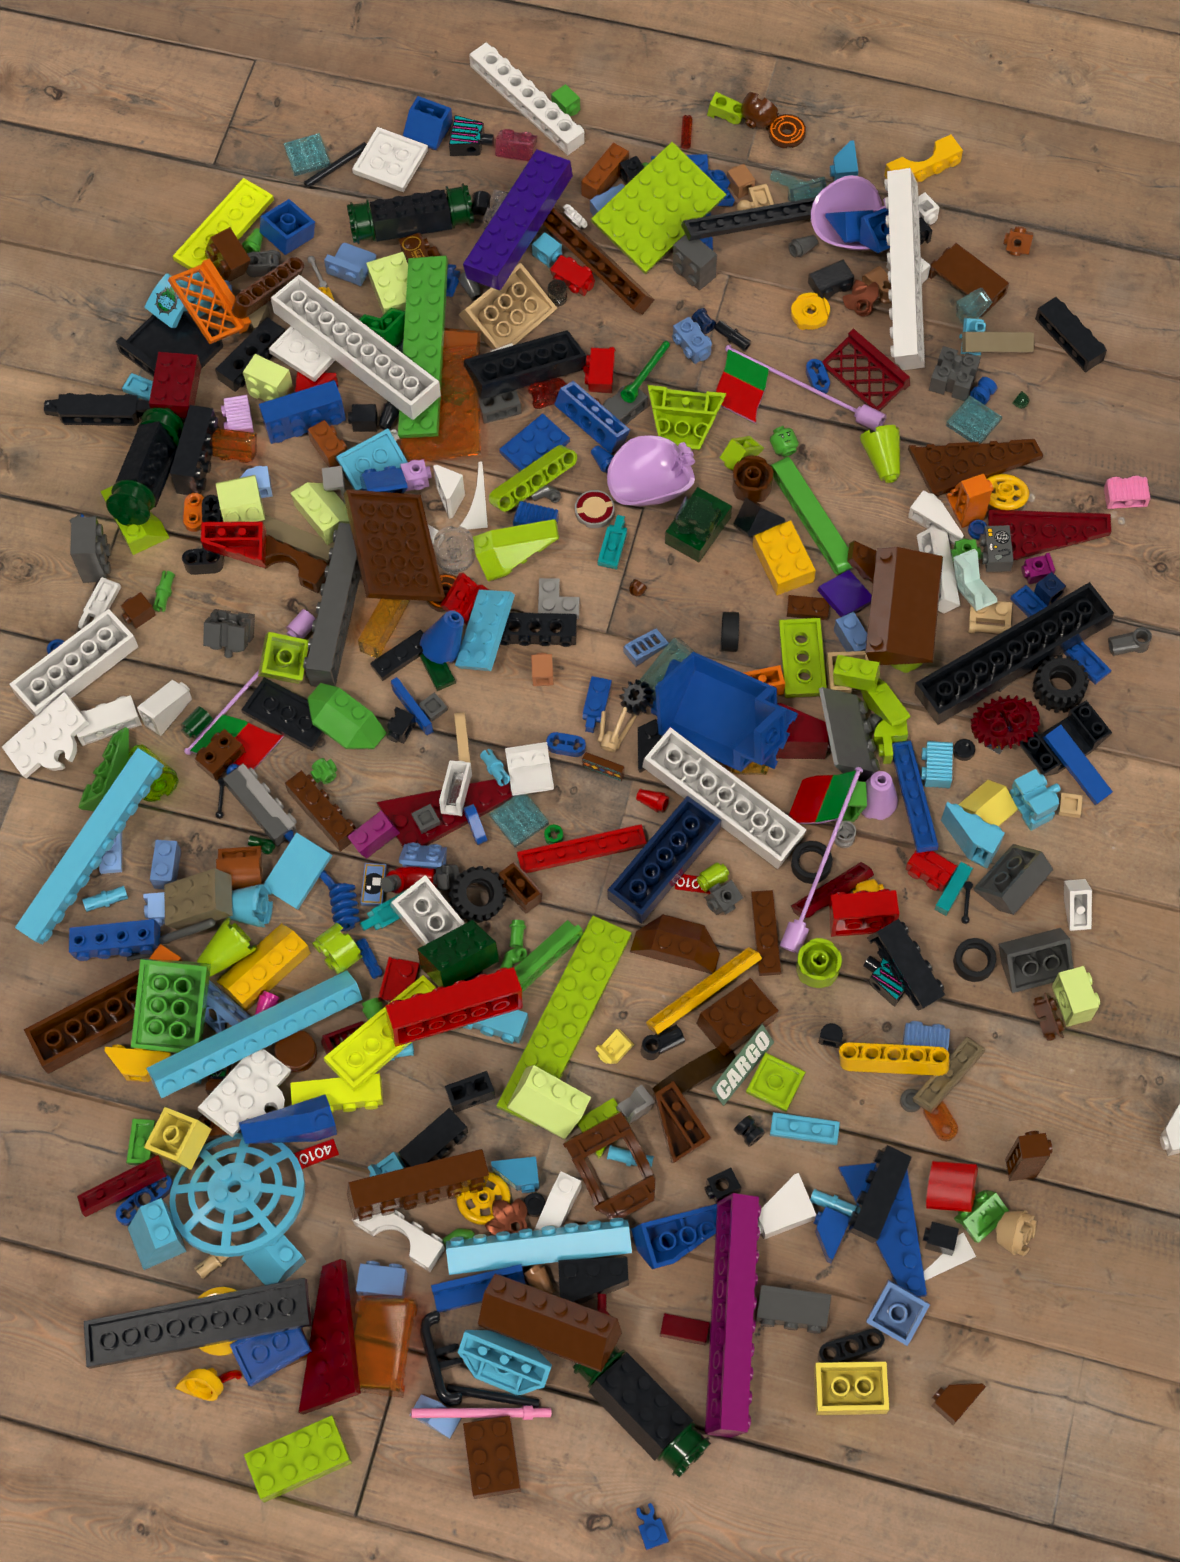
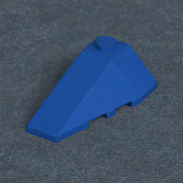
(300, 1122)
(672, 1237)

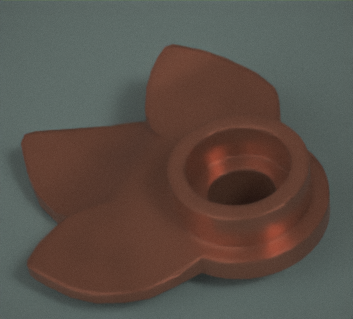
(862, 295)
(506, 1215)

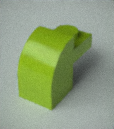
(886, 735)

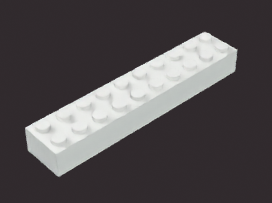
(905, 269)
(356, 347)

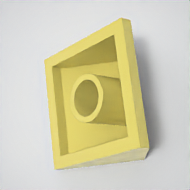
(991, 803)

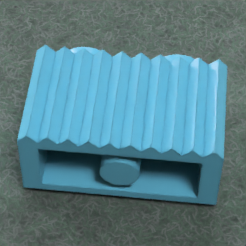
(937, 764)

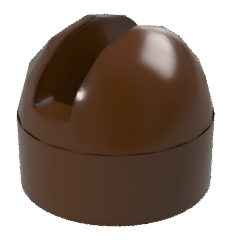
(637, 588)

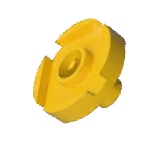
(810, 321)

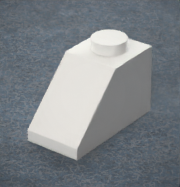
(1078, 904)
(1171, 1134)

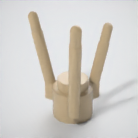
(610, 740)

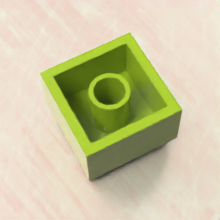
(283, 658)

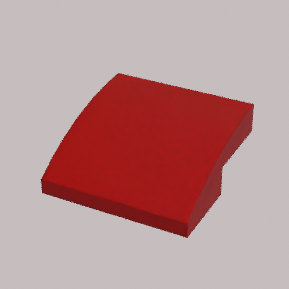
(462, 596)
(951, 1186)

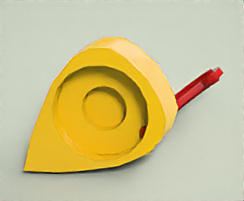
(206, 1383)

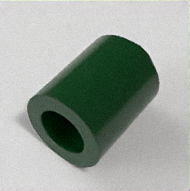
(196, 723)

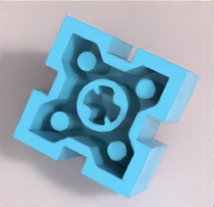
(1034, 799)

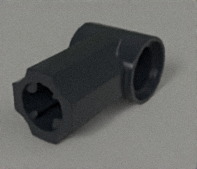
(663, 1042)

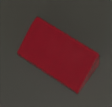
(684, 1329)

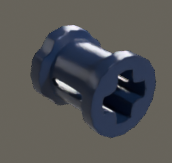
(704, 321)

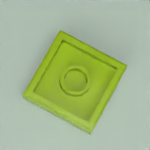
(775, 1082)

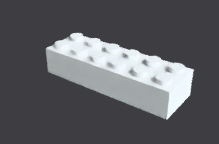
(75, 663)

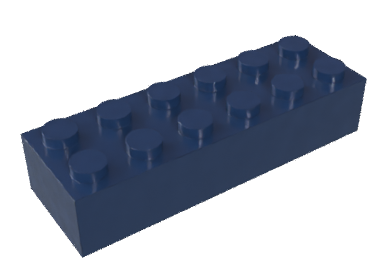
(664, 859)

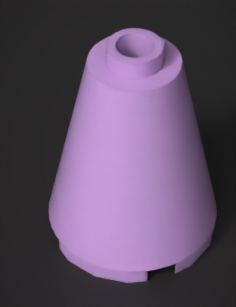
(881, 796)

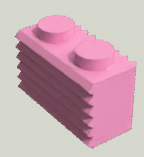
(1127, 492)

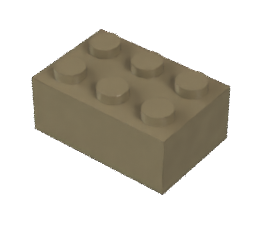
(198, 899)

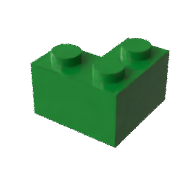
(389, 326)

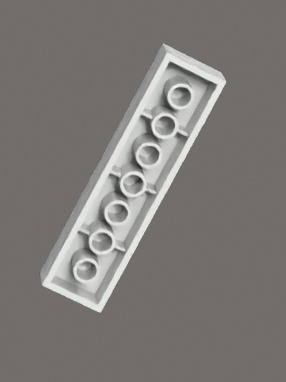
(716, 789)

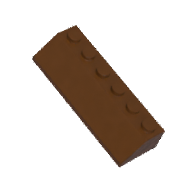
(549, 1322)

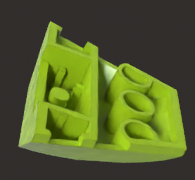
(684, 414)

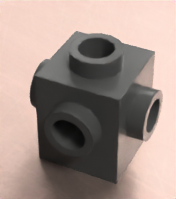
(723, 897)

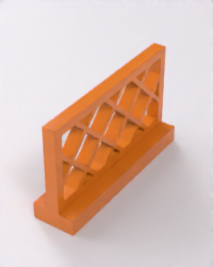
(221, 297)

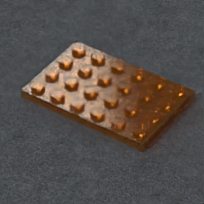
(458, 413)

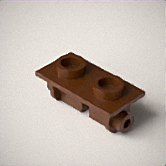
(1047, 1008)

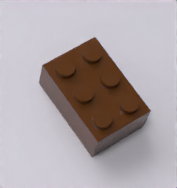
(737, 1017)
(491, 1457)

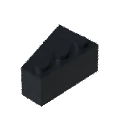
(585, 1278)

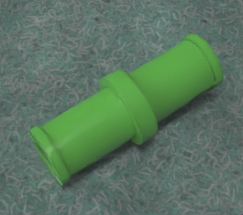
(163, 591)

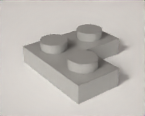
(551, 602)

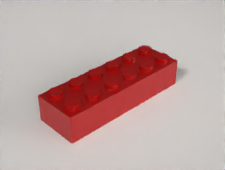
(454, 1006)

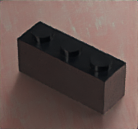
(435, 1140)

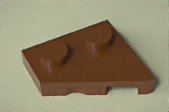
(862, 559)

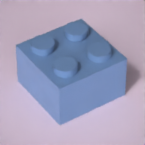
(897, 1312)

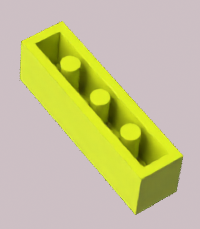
(340, 1094)

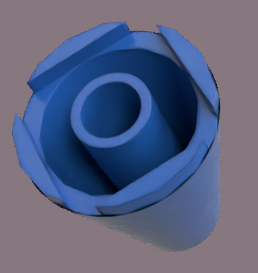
(443, 639)

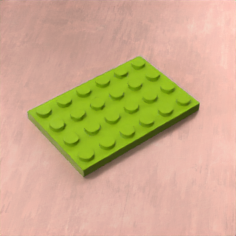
(650, 209)

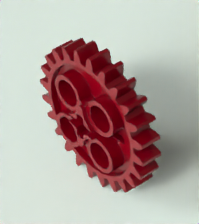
(992, 728)

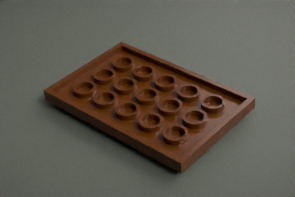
(393, 546)

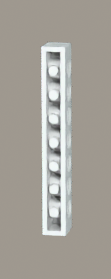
(527, 98)

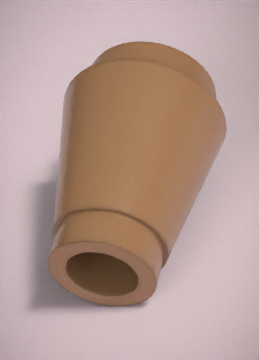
(539, 1279)

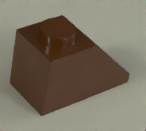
(956, 1400)

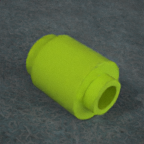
(712, 875)

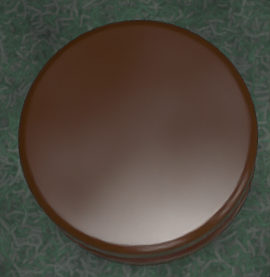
(297, 1051)

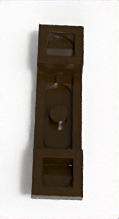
(698, 1071)

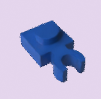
(652, 1530)

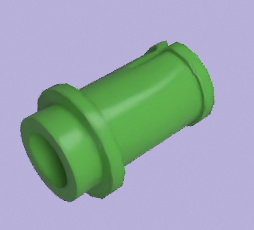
(517, 933)

